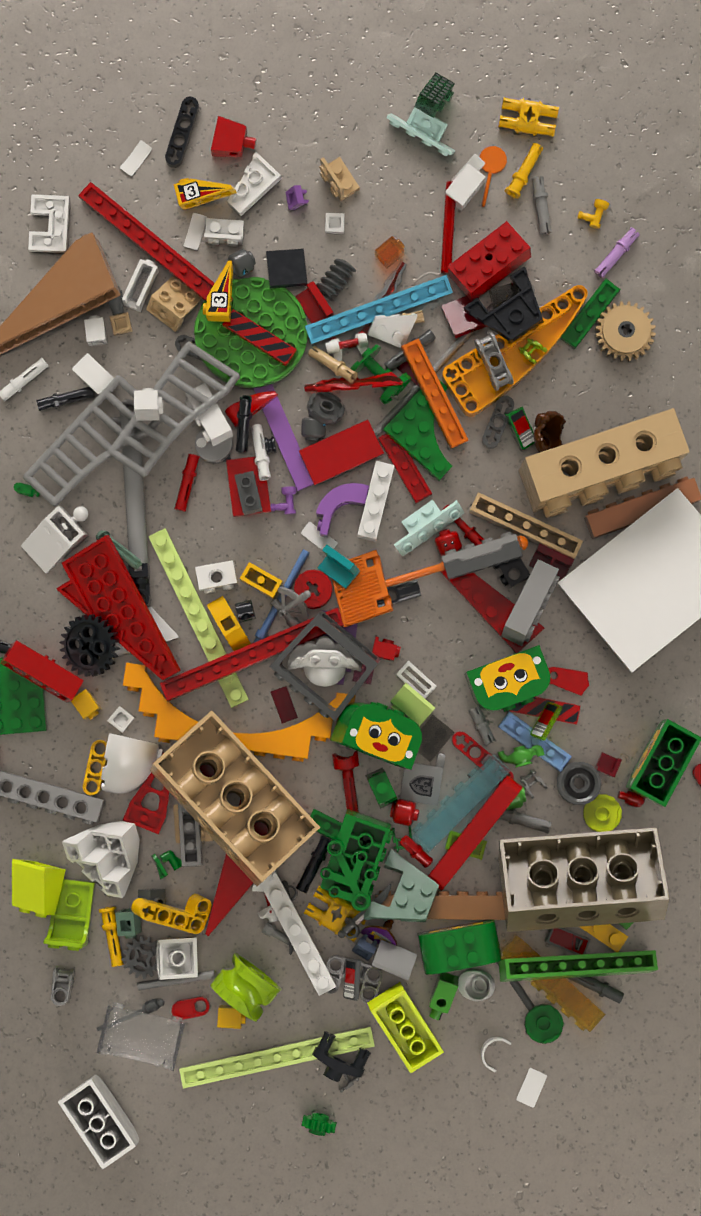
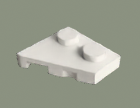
(393, 328)

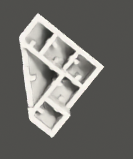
(106, 855)

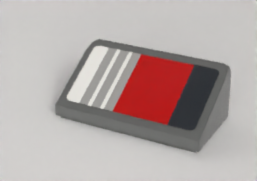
(352, 979)

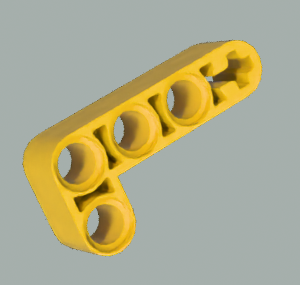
(169, 913)

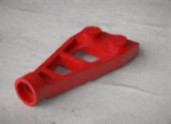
(145, 817)

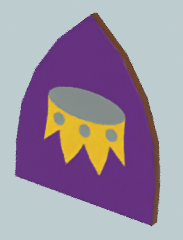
(378, 933)

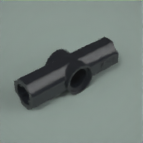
(404, 592)

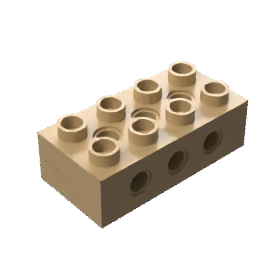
(625, 466)
(238, 773)

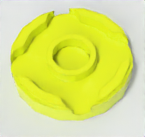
(602, 813)

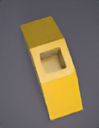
(228, 623)

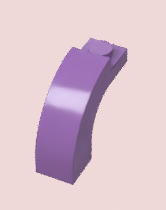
(342, 495)

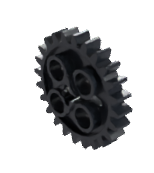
(89, 645)

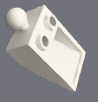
(53, 540)

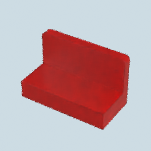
(314, 303)

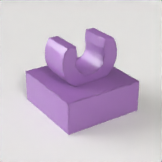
(295, 197)

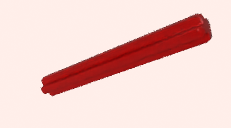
(448, 231)

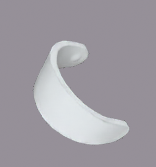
(485, 1046)

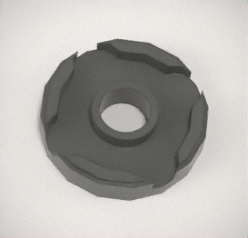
(322, 415)

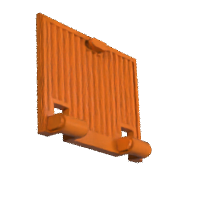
(360, 598)

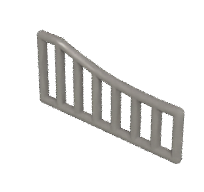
(191, 414)
(67, 435)

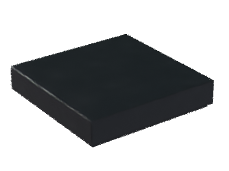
(286, 268)

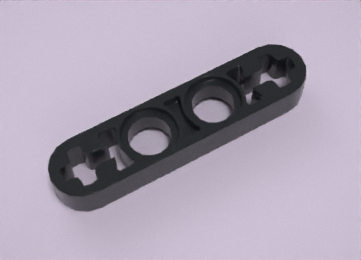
(182, 132)

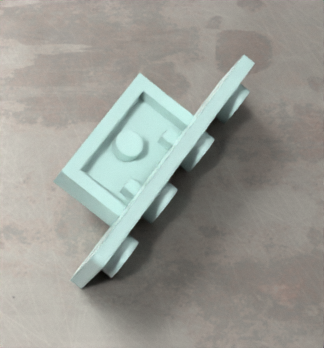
(424, 127)
(426, 523)

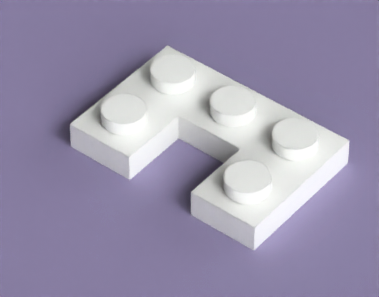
(57, 236)

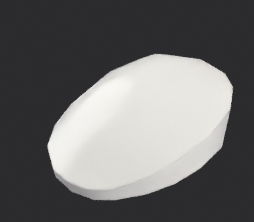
(476, 985)

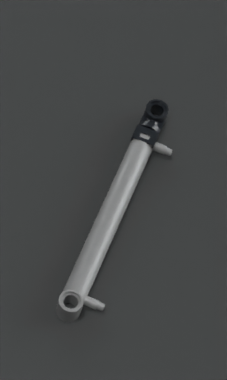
(135, 512)

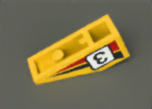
(198, 192)
(220, 297)

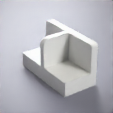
(465, 186)
(92, 373)

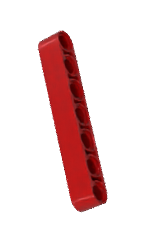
(475, 831)

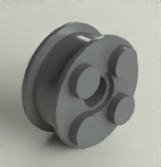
(591, 785)

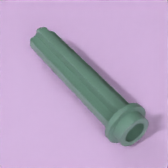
(125, 554)

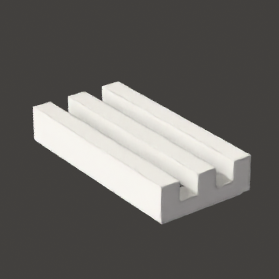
(403, 669)

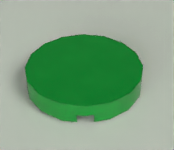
(543, 1023)

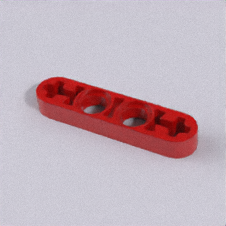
(477, 761)

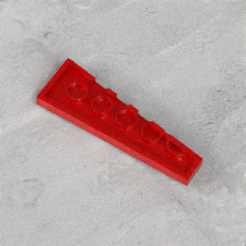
(489, 604)

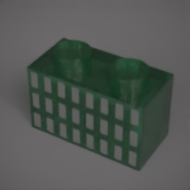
(434, 95)

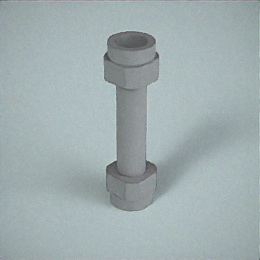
(270, 930)

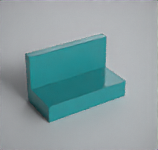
(338, 567)

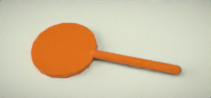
(495, 162)

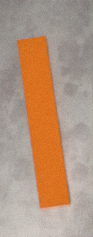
(434, 393)

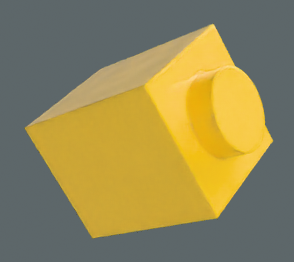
(86, 705)
(230, 1018)

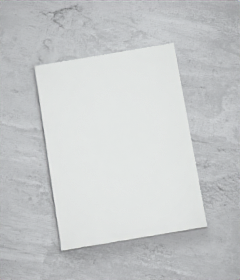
(643, 582)

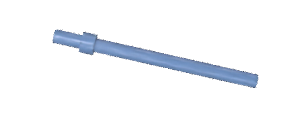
(262, 633)

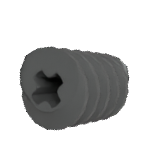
(334, 278)

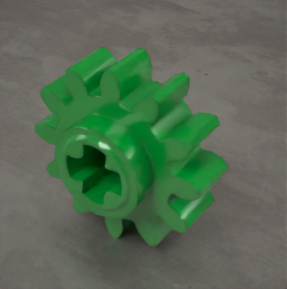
(319, 1124)

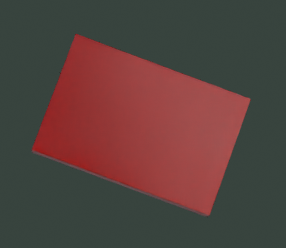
(244, 465)

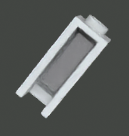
(140, 285)

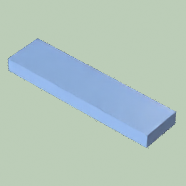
(521, 732)

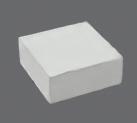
(334, 223)
(121, 719)

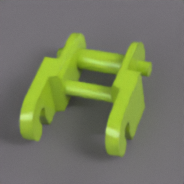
(536, 345)

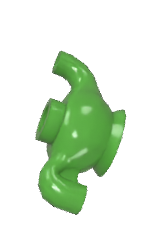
(521, 756)

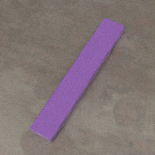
(286, 440)

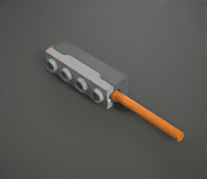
(472, 558)

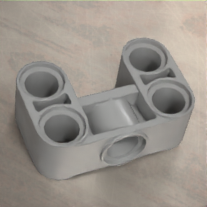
(367, 983)

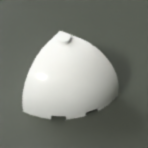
(127, 763)

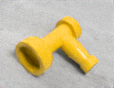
(594, 220)

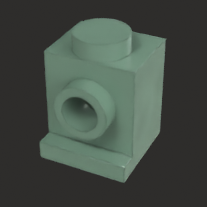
(124, 927)

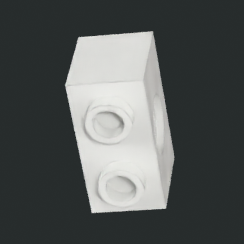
(205, 574)

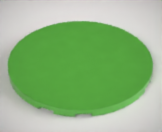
(271, 309)

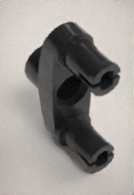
(336, 1066)

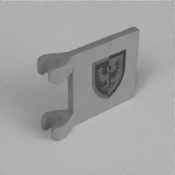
(423, 782)

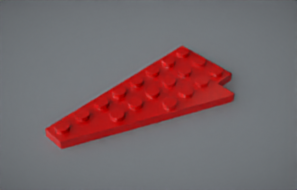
(105, 588)

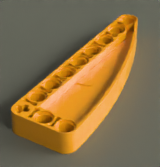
(477, 380)

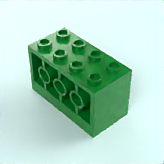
(352, 829)

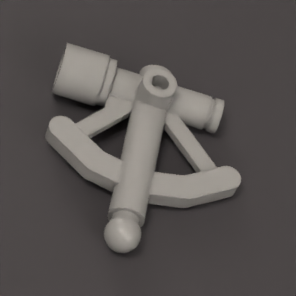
(285, 611)

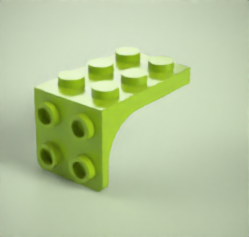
(72, 916)

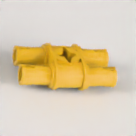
(536, 110)
(325, 917)

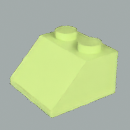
(412, 704)

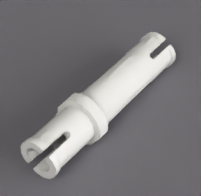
(23, 379)
(261, 460)

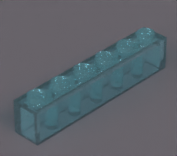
(457, 806)

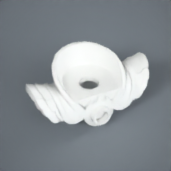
(323, 661)

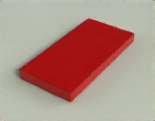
(341, 452)

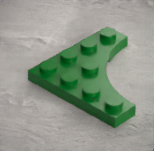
(415, 434)

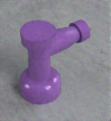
(287, 507)

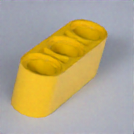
(89, 774)

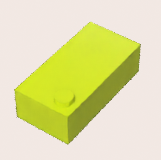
(405, 1027)

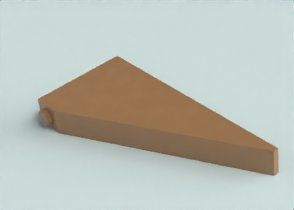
(69, 289)

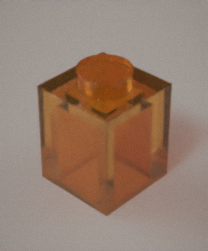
(390, 251)

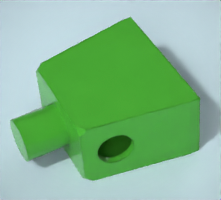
(445, 989)

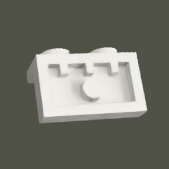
(224, 231)

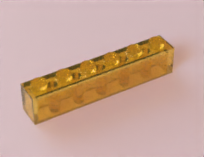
(558, 990)

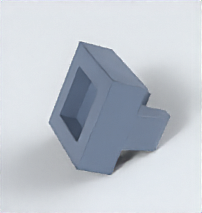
(364, 948)

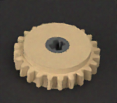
(638, 331)

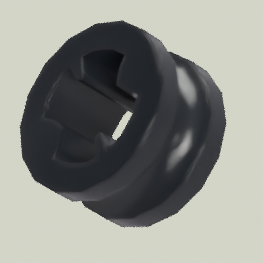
(270, 445)

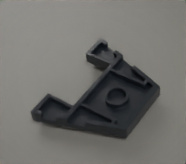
(513, 316)

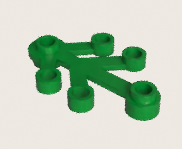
(349, 878)

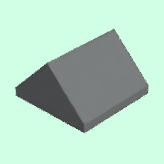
(394, 959)

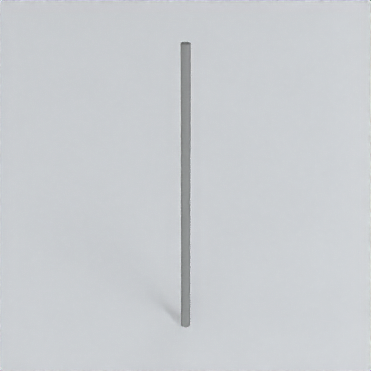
(437, 366)

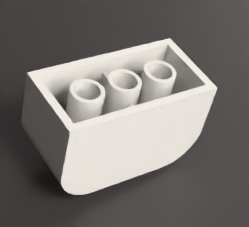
(100, 1121)

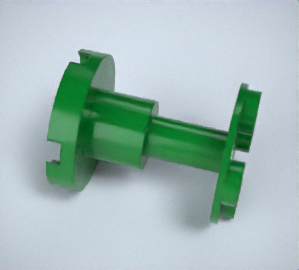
(373, 366)

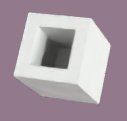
(96, 330)

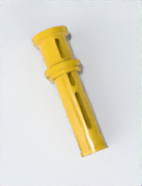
(520, 177)
(116, 960)

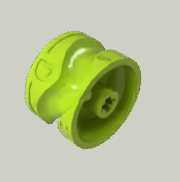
(245, 987)

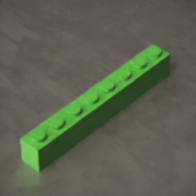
(577, 966)

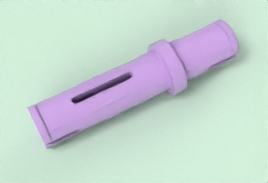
(622, 246)

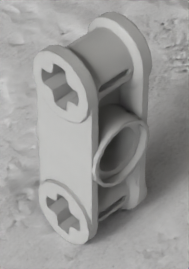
(492, 350)

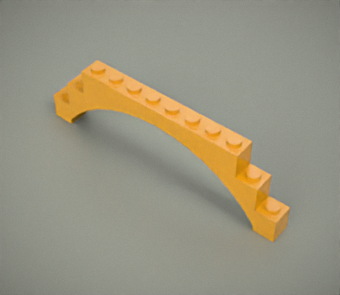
(174, 724)

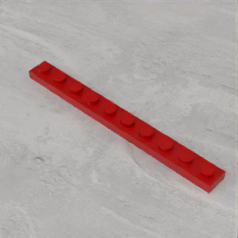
(147, 240)
(241, 658)

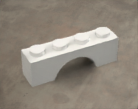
(375, 501)

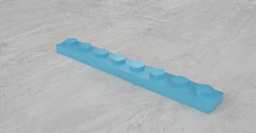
(385, 306)

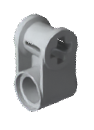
(62, 984)

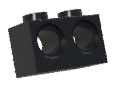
(516, 565)

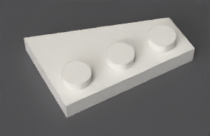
(255, 183)

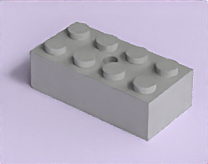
(529, 604)

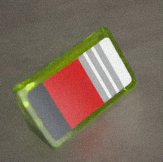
(546, 721)

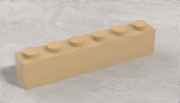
(524, 525)

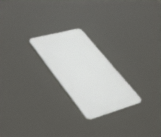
(531, 1087)

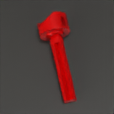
(346, 765)

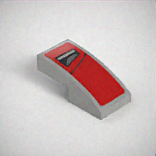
(568, 940)

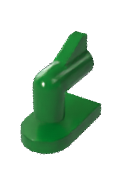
(169, 856)

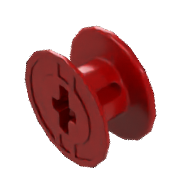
(323, 585)

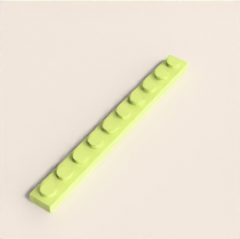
(195, 612)
(272, 1058)

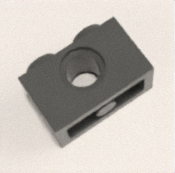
(248, 493)

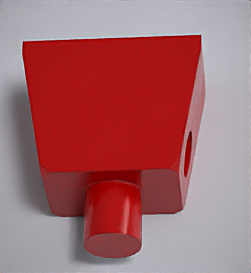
(230, 139)

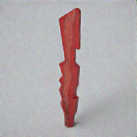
(381, 380)

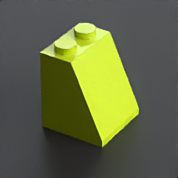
(36, 887)

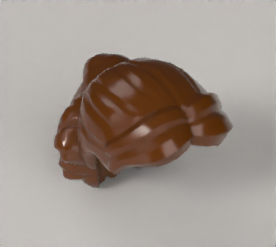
(548, 430)

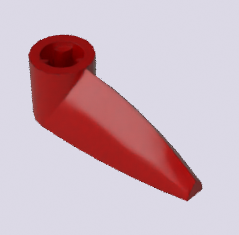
(259, 401)

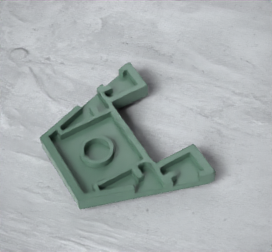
(412, 897)

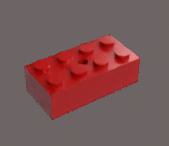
(489, 261)

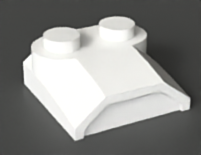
(177, 958)

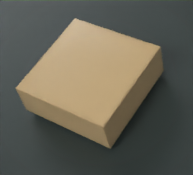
(120, 324)

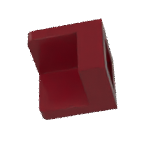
(608, 765)

